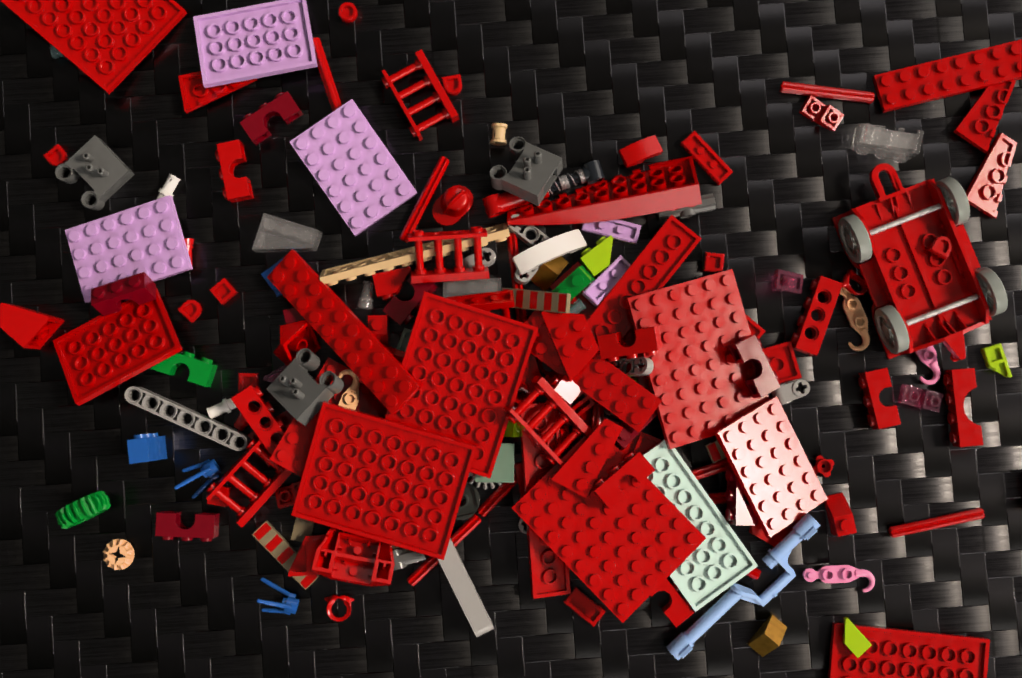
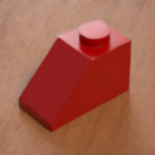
(390, 282)
(380, 327)
(839, 515)

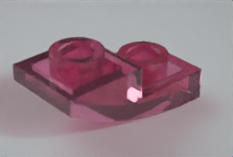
(920, 398)

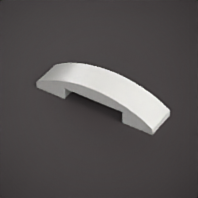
(549, 250)

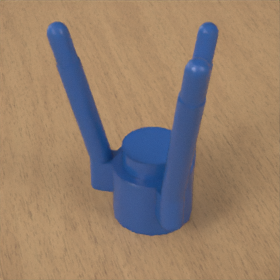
(209, 469)
(288, 605)

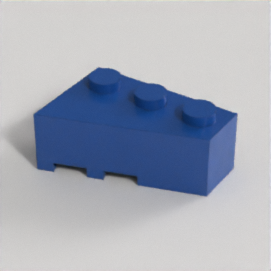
(146, 448)

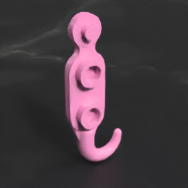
(929, 358)
(839, 574)

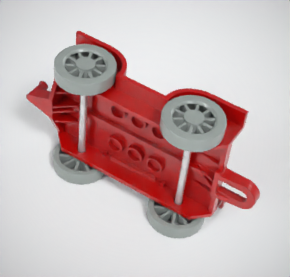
(913, 291)

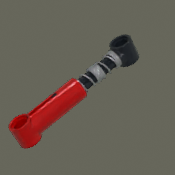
(501, 203)

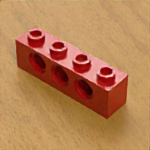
(831, 290)
(253, 417)

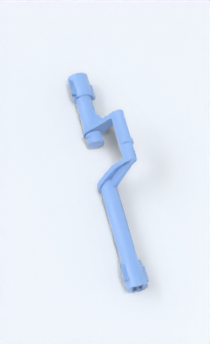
(803, 529)

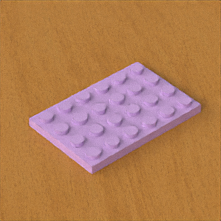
(254, 42)
(353, 167)
(129, 243)

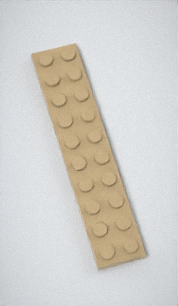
(405, 257)

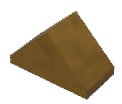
(549, 272)
(768, 636)

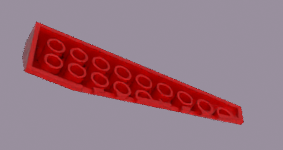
(662, 188)

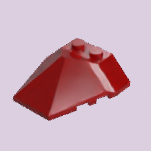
(354, 559)

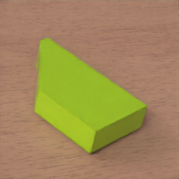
(996, 359)
(854, 639)

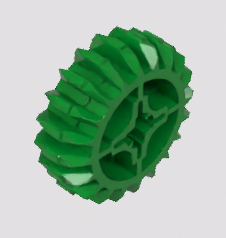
(82, 509)

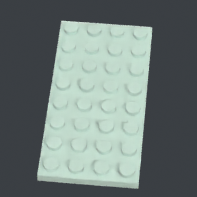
(721, 556)

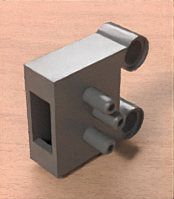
(99, 168)
(530, 175)
(300, 391)

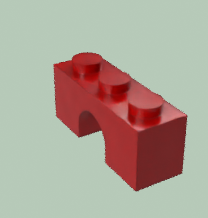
(230, 155)
(647, 341)
(872, 384)
(608, 489)
(677, 607)

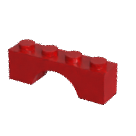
(958, 385)

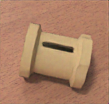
(498, 134)

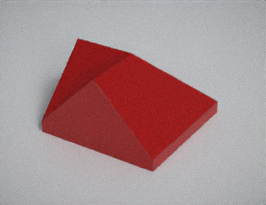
(294, 338)

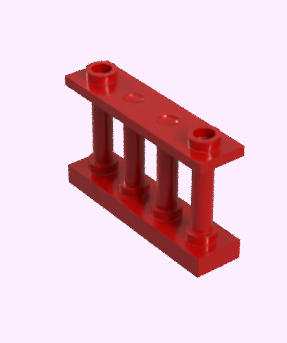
(438, 96)
(440, 273)
(489, 301)
(566, 415)
(256, 499)

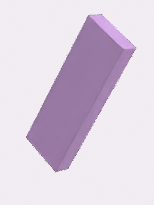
(617, 229)
(606, 281)

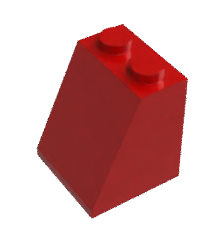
(27, 326)

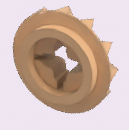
(125, 549)

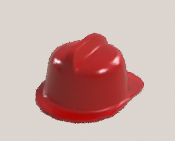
(452, 205)

